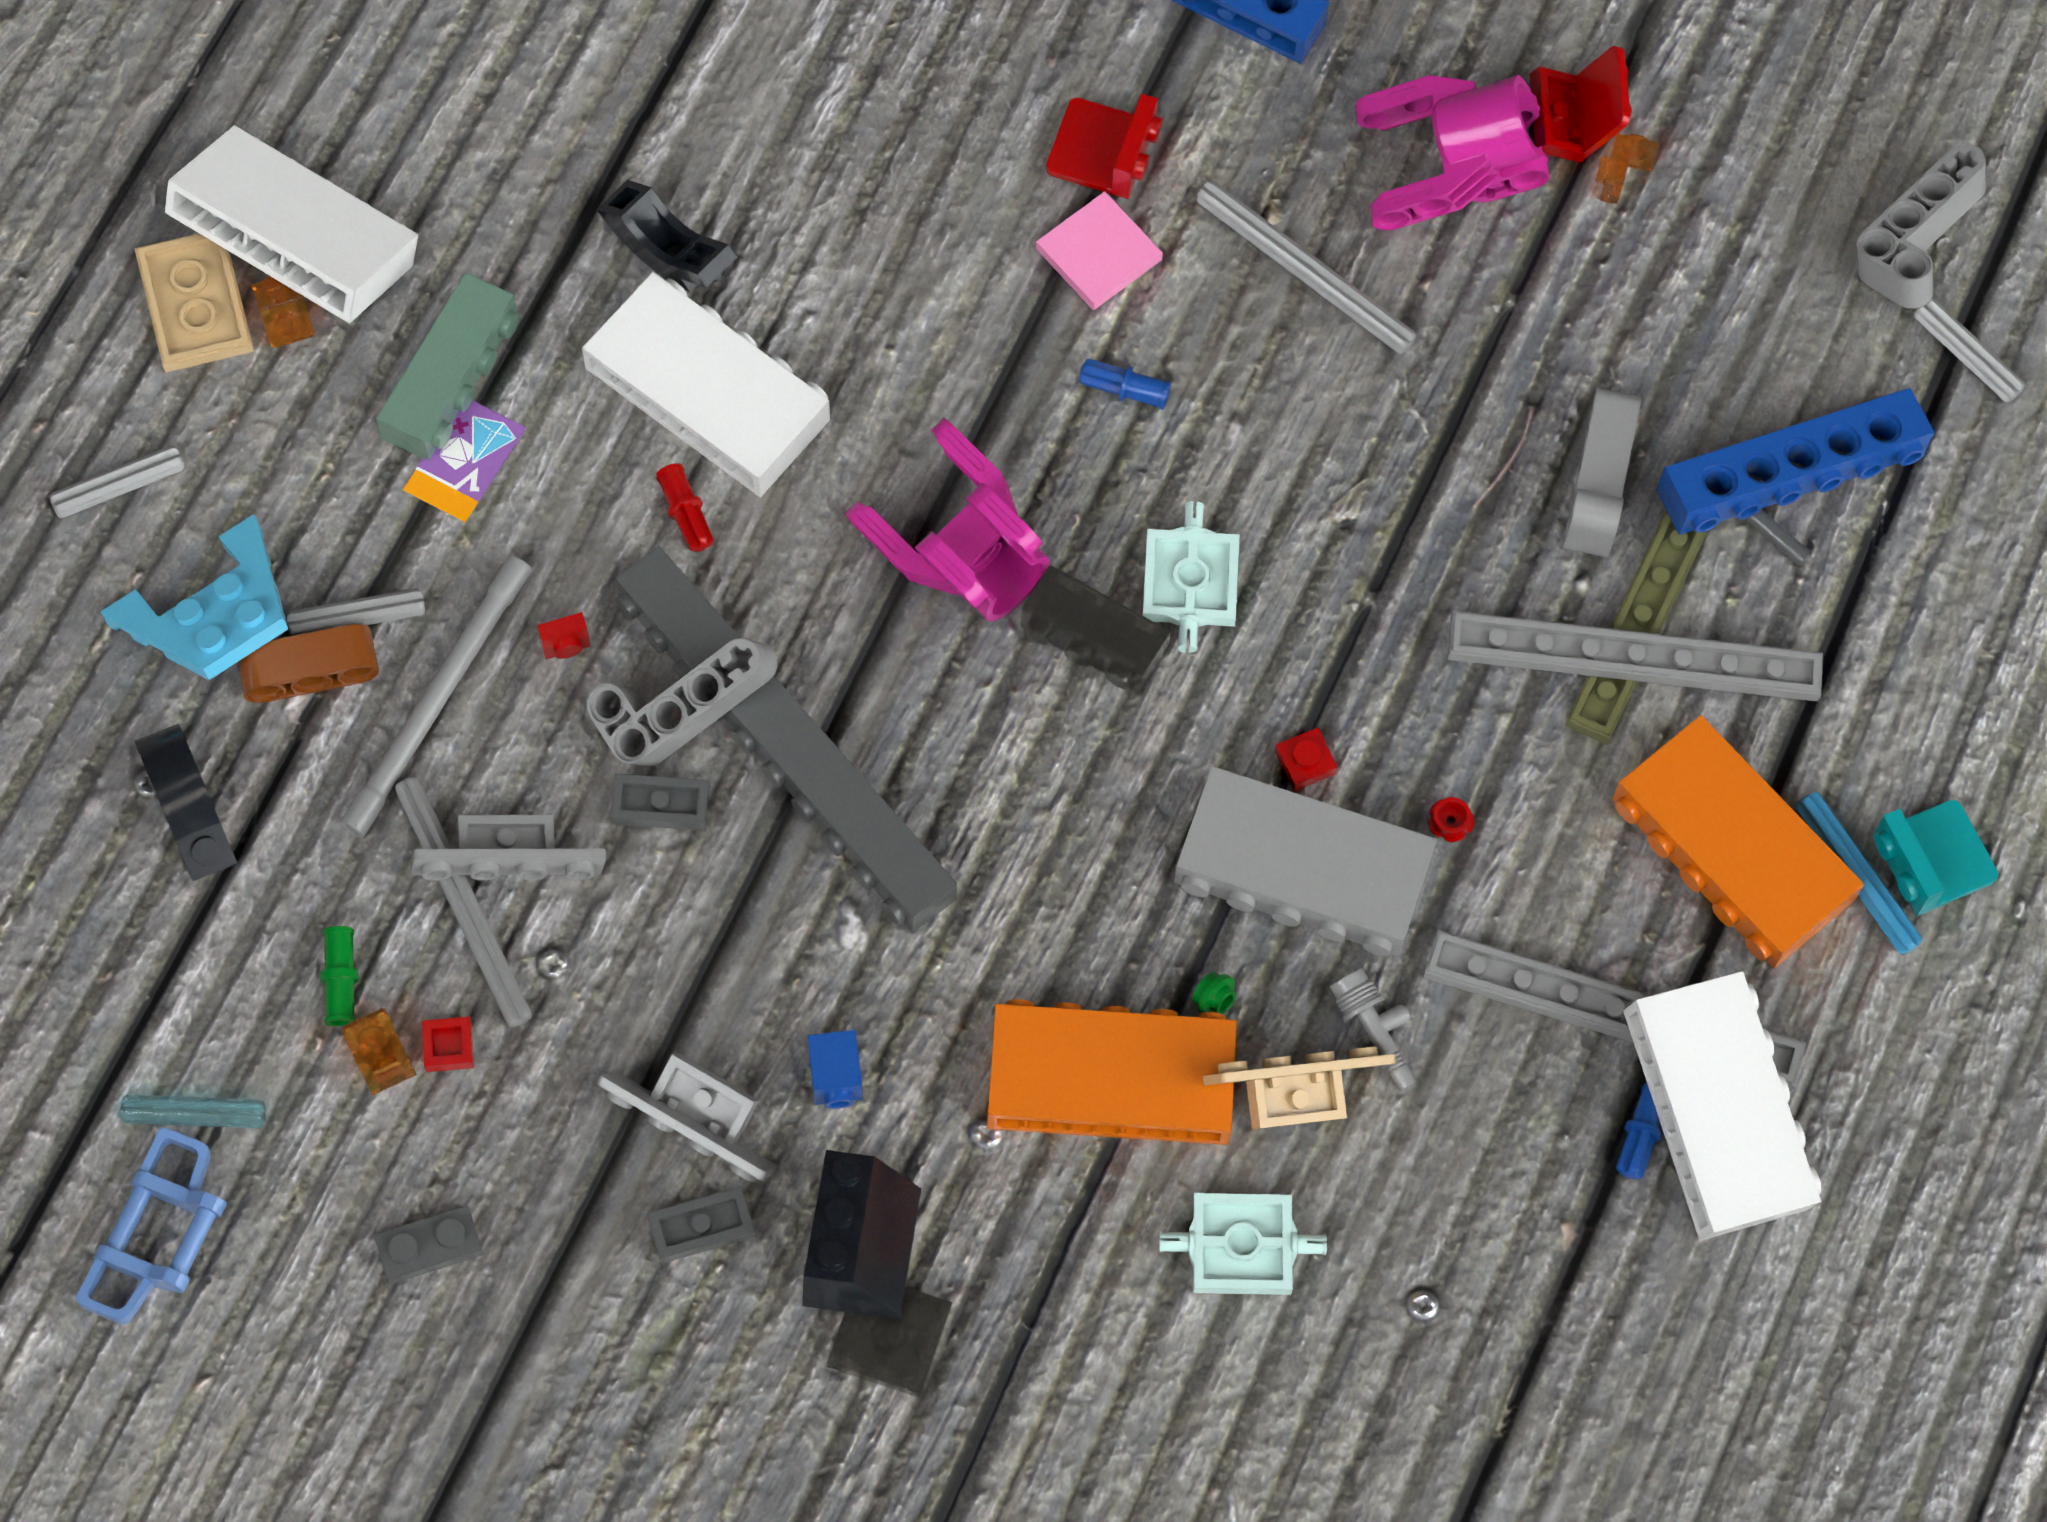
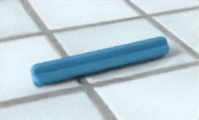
(1874, 893)

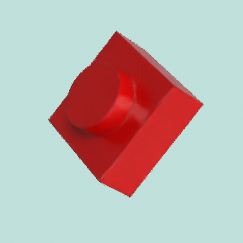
(564, 636)
(1306, 759)
(447, 1044)

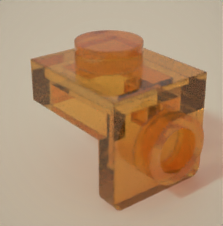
(1627, 151)
(282, 312)
(378, 1051)

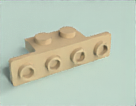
(1297, 1093)

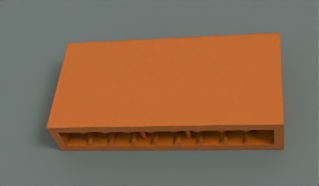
(1736, 842)
(1110, 1073)

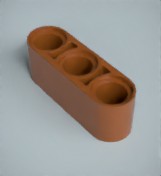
(309, 663)

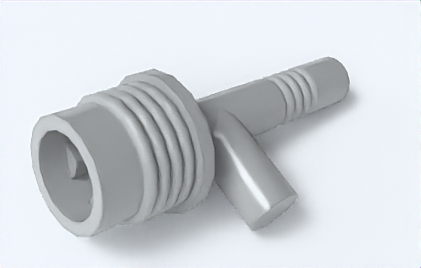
(1358, 999)

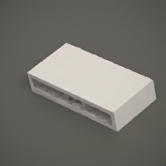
(291, 223)
(707, 383)
(1722, 1105)

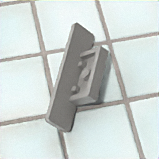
(507, 846)
(698, 1107)

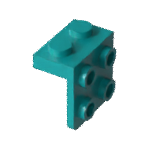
(1934, 855)

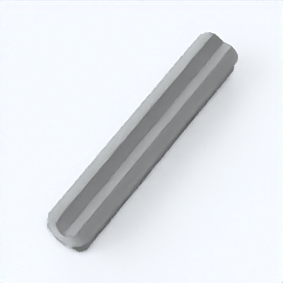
(1969, 350)
(116, 481)
(357, 611)

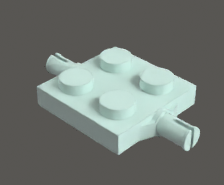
(1191, 577)
(1242, 1243)

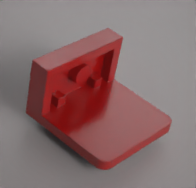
(1581, 109)
(1104, 145)

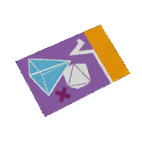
(468, 463)

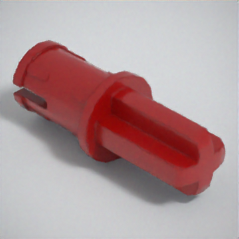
(684, 507)

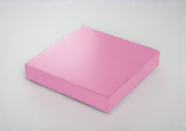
(1099, 250)

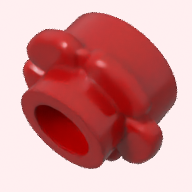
(1453, 808)

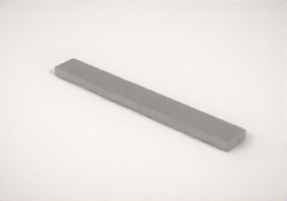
(1635, 656)
(1557, 992)

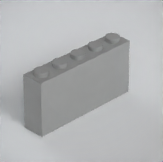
(1304, 862)

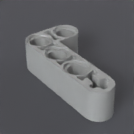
(1894, 245)
(1602, 473)
(689, 694)

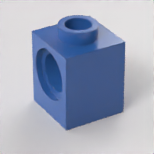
(835, 1069)

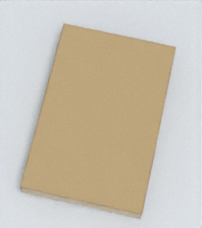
(193, 301)

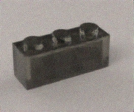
(1094, 630)

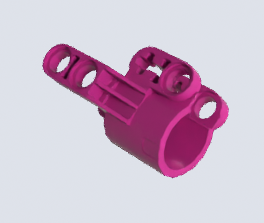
(1477, 136)
(981, 552)

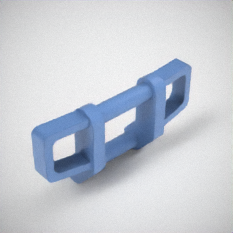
(146, 1185)

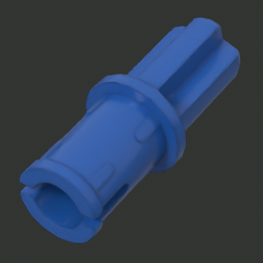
(1125, 383)
(1641, 1137)

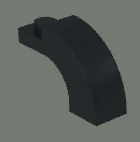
(663, 240)
(185, 802)

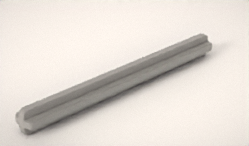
(1306, 267)
(466, 907)

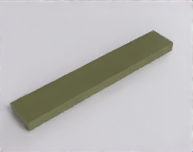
(1642, 610)

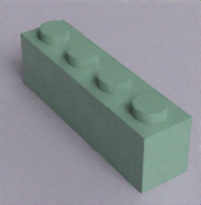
(448, 367)

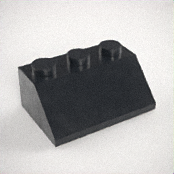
(860, 1237)

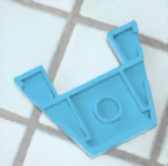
(219, 621)

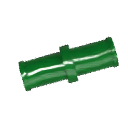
(339, 976)

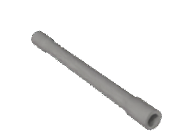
(372, 796)

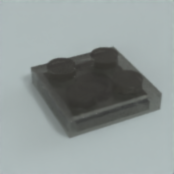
(893, 1350)

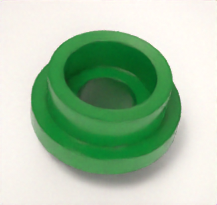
(1215, 993)

